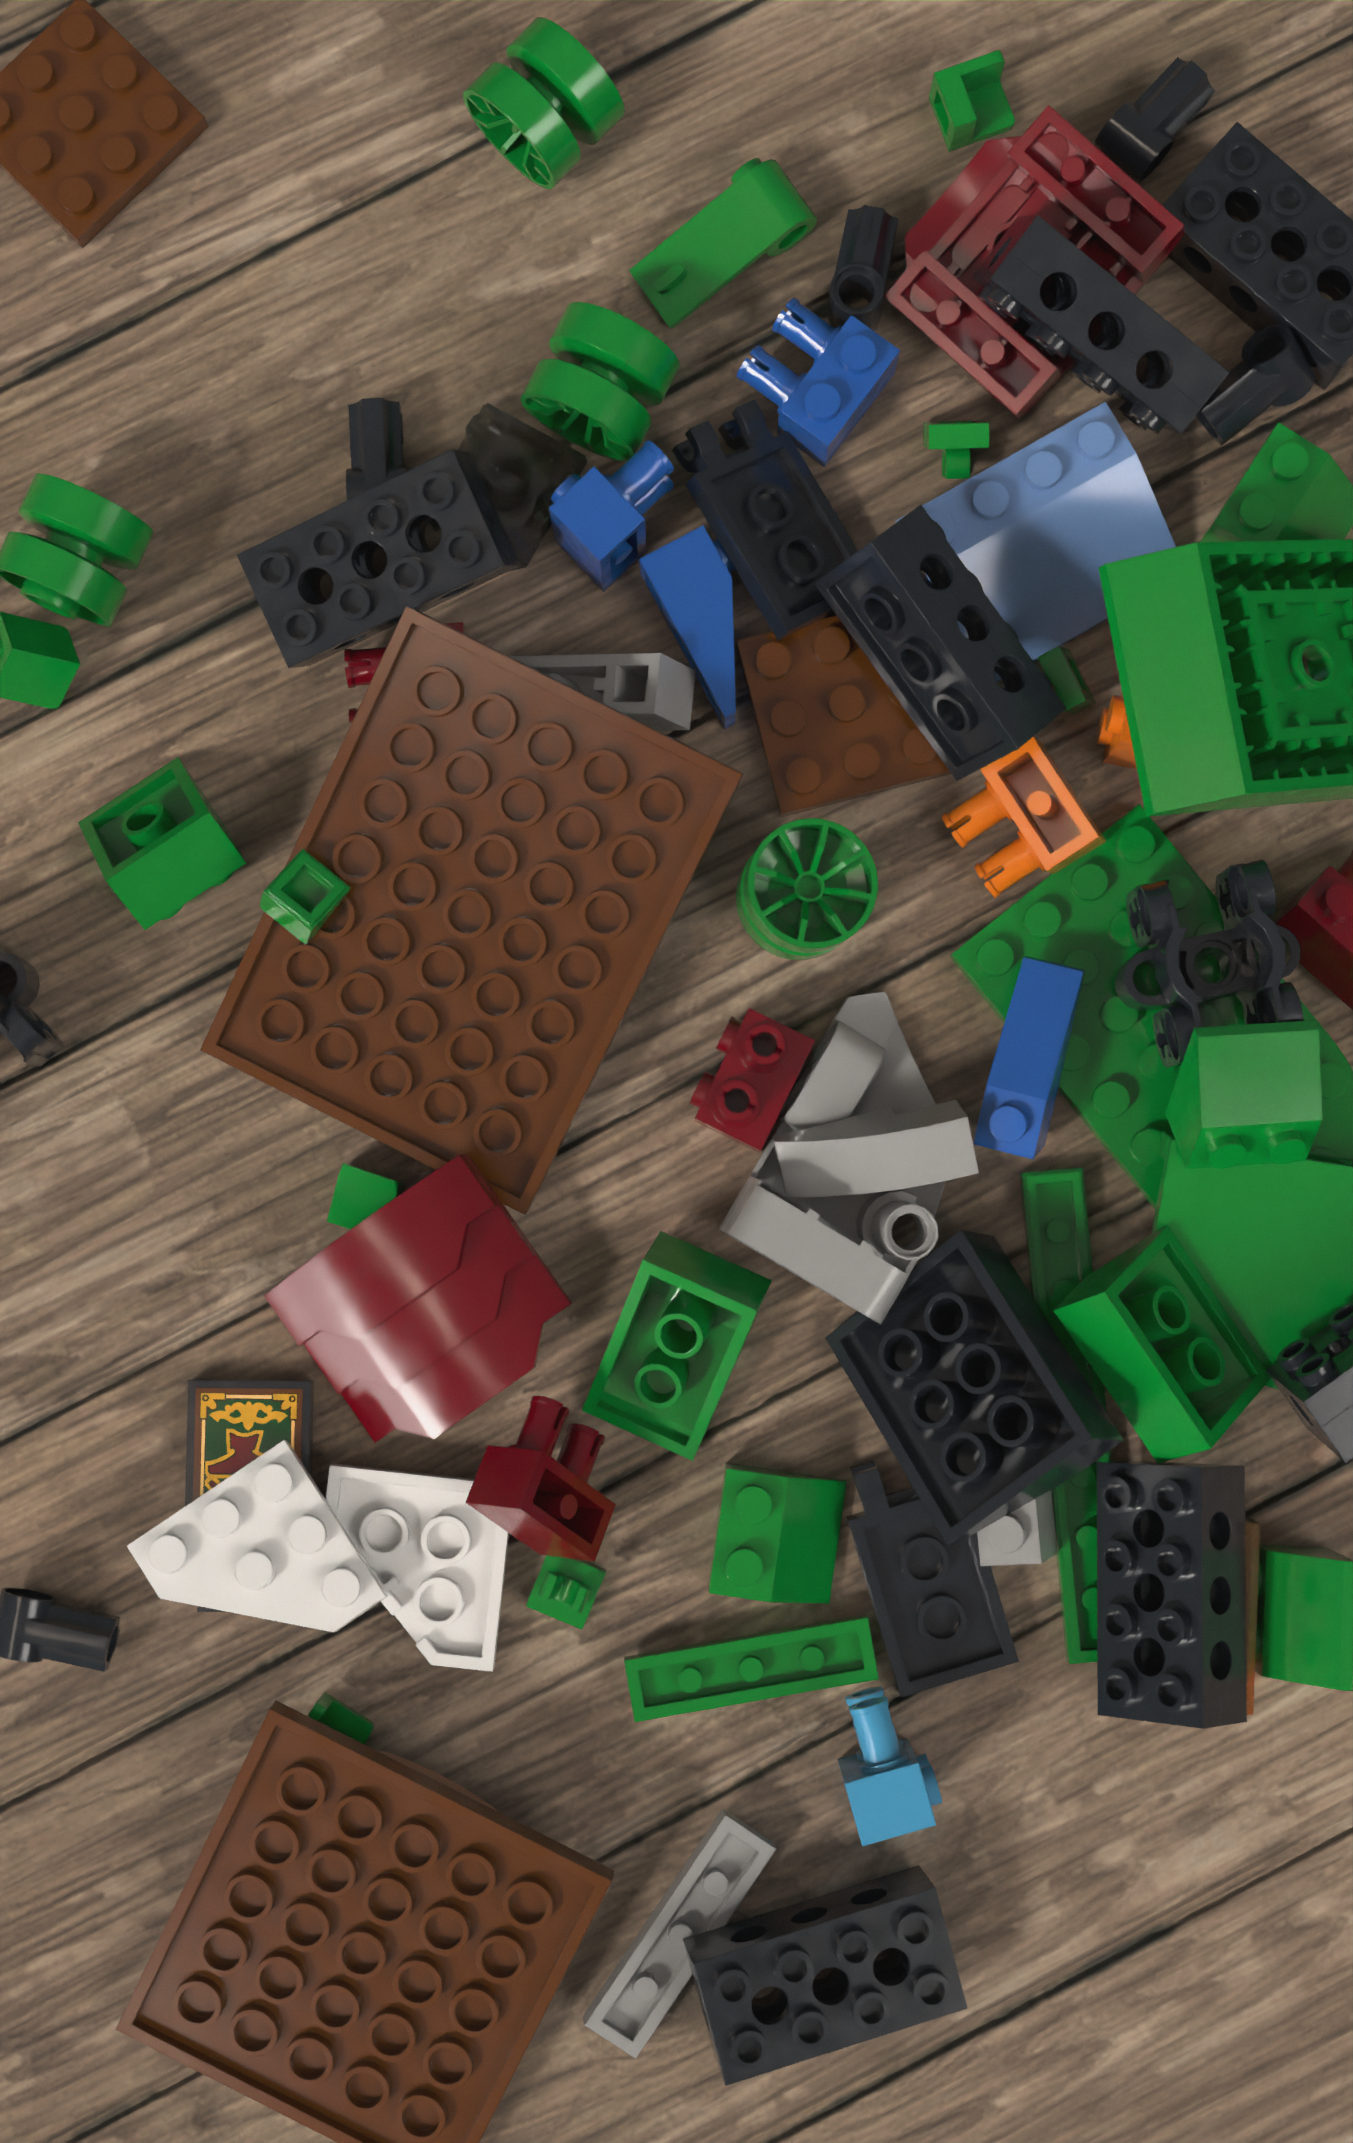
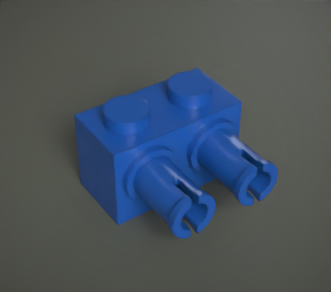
(829, 400)
(601, 515)

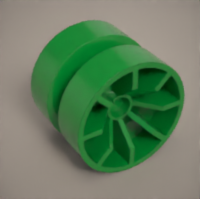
(544, 102)
(600, 381)
(80, 535)
(806, 889)

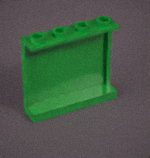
(1265, 1241)

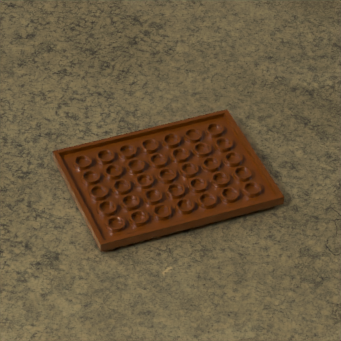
(498, 912)

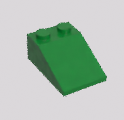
(676, 1344)

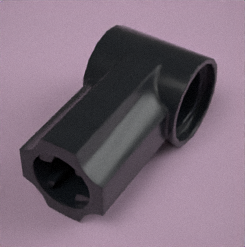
(1145, 130)
(862, 265)
(1270, 374)
(374, 444)
(40, 1629)

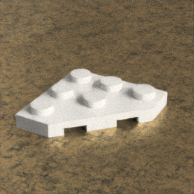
(261, 1550)
(430, 1556)

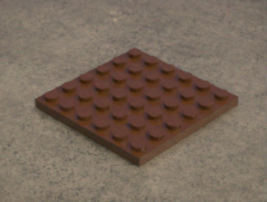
(362, 1943)

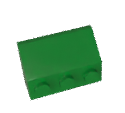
(1163, 1346)

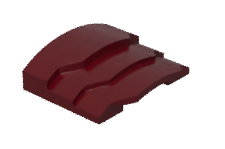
(1073, 189)
(424, 1305)

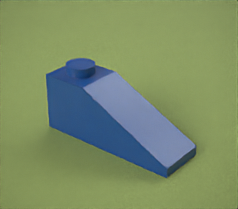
(696, 599)
(1029, 1059)

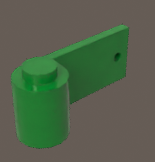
(740, 225)

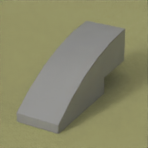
(877, 1152)

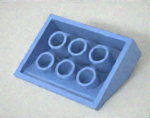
(1047, 523)

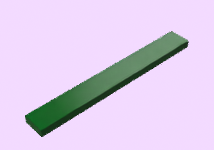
(1057, 1263)

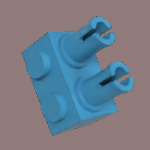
(885, 1779)

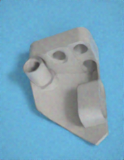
(847, 1239)

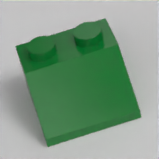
(1286, 495)
(161, 844)
(1247, 1095)
(776, 1535)
(1305, 1616)

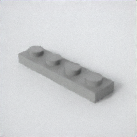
(657, 1961)

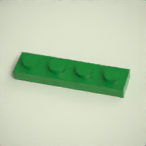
(750, 1668)

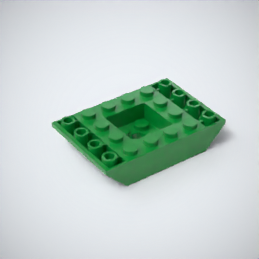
(1218, 677)

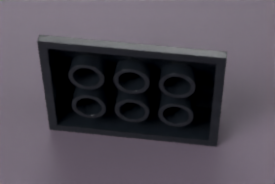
(973, 1388)

